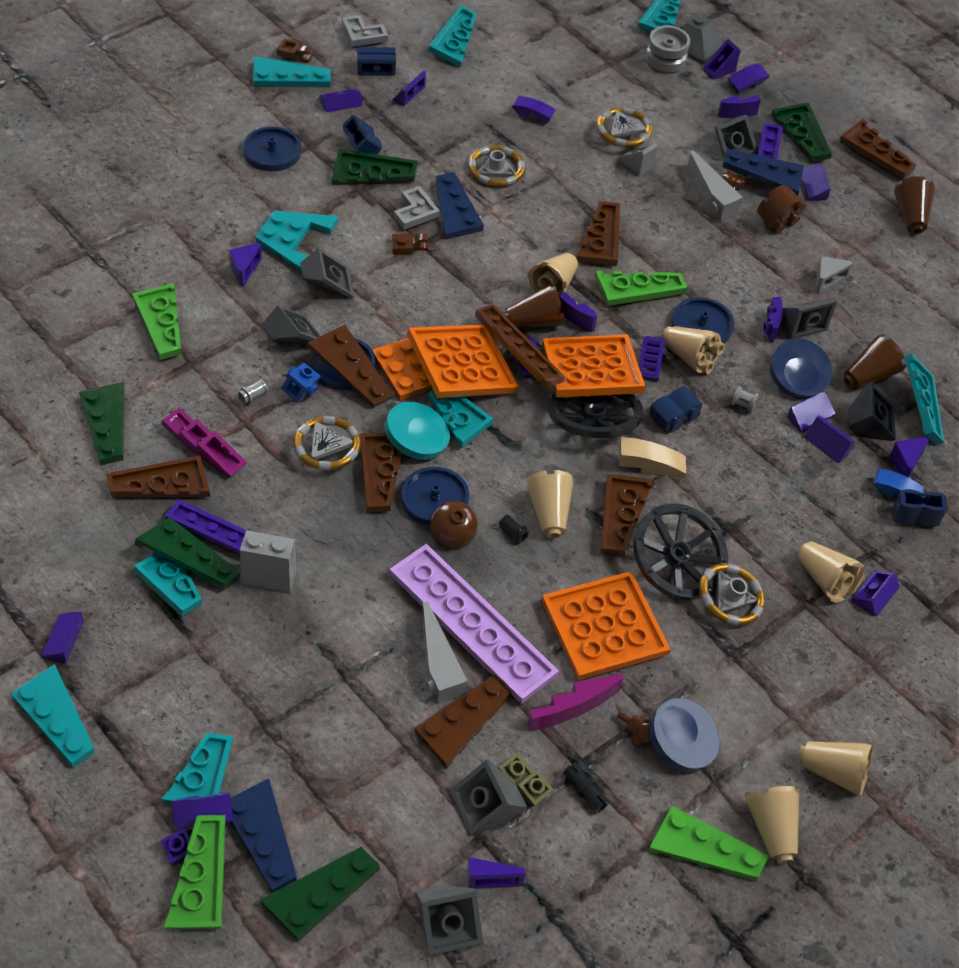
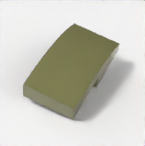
(530, 783)

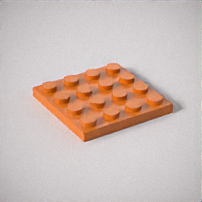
(462, 361)
(594, 365)
(605, 625)

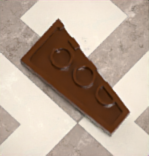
(880, 151)
(602, 236)
(350, 362)
(380, 470)
(165, 479)
(622, 508)
(456, 724)

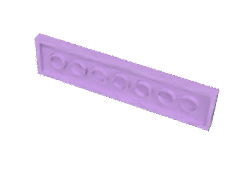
(474, 623)

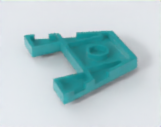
(286, 231)

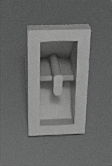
(640, 159)
(831, 272)

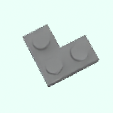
(361, 34)
(418, 209)

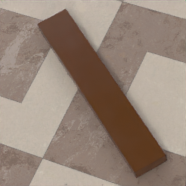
(519, 346)

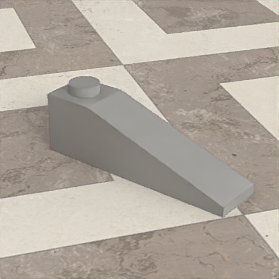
(716, 192)
(443, 670)

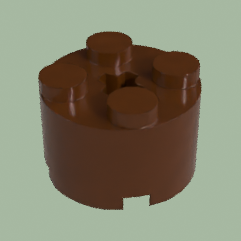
(781, 208)

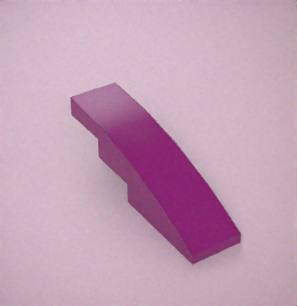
(202, 442)
(584, 697)

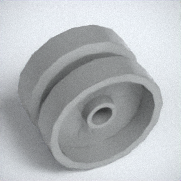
(668, 48)

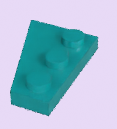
(461, 416)
(169, 583)
(204, 771)

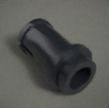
(518, 532)

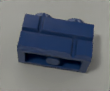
(376, 60)

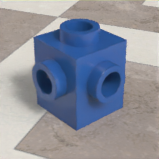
(301, 382)

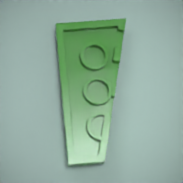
(628, 288)
(160, 318)
(700, 843)
(200, 885)

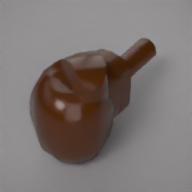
(735, 181)
(638, 727)

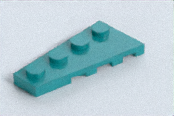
(660, 14)
(454, 37)
(288, 74)
(926, 398)
(54, 714)

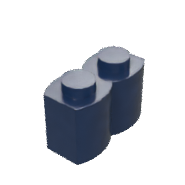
(362, 135)
(675, 409)
(919, 508)

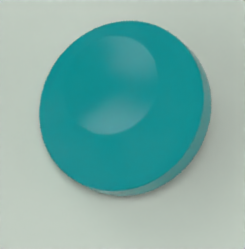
(417, 430)

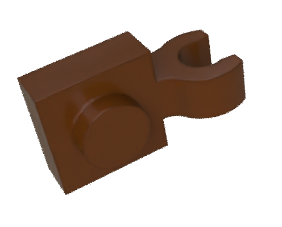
(291, 49)
(406, 243)

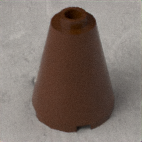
(915, 202)
(537, 310)
(876, 362)

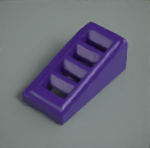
(651, 346)
(493, 875)

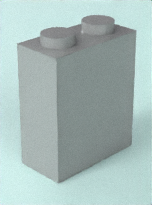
(268, 561)

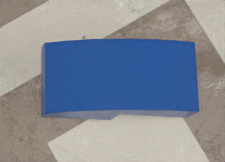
(892, 482)

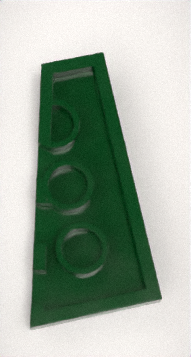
(177, 544)

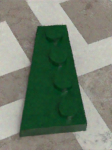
(804, 130)
(365, 168)
(105, 420)
(313, 897)

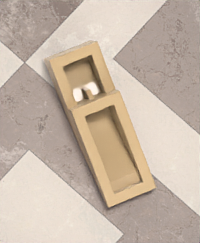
(651, 457)

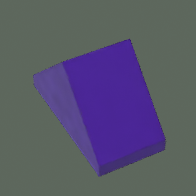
(724, 60)
(245, 261)
(907, 454)

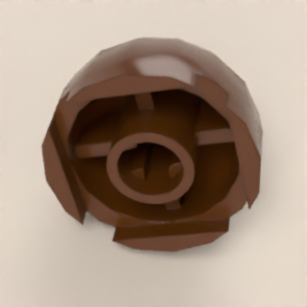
(453, 525)

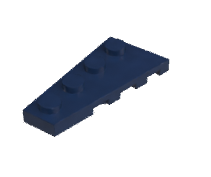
(765, 169)
(457, 211)
(262, 834)

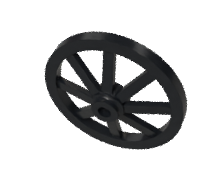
(596, 416)
(678, 547)

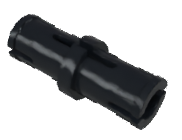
(586, 787)

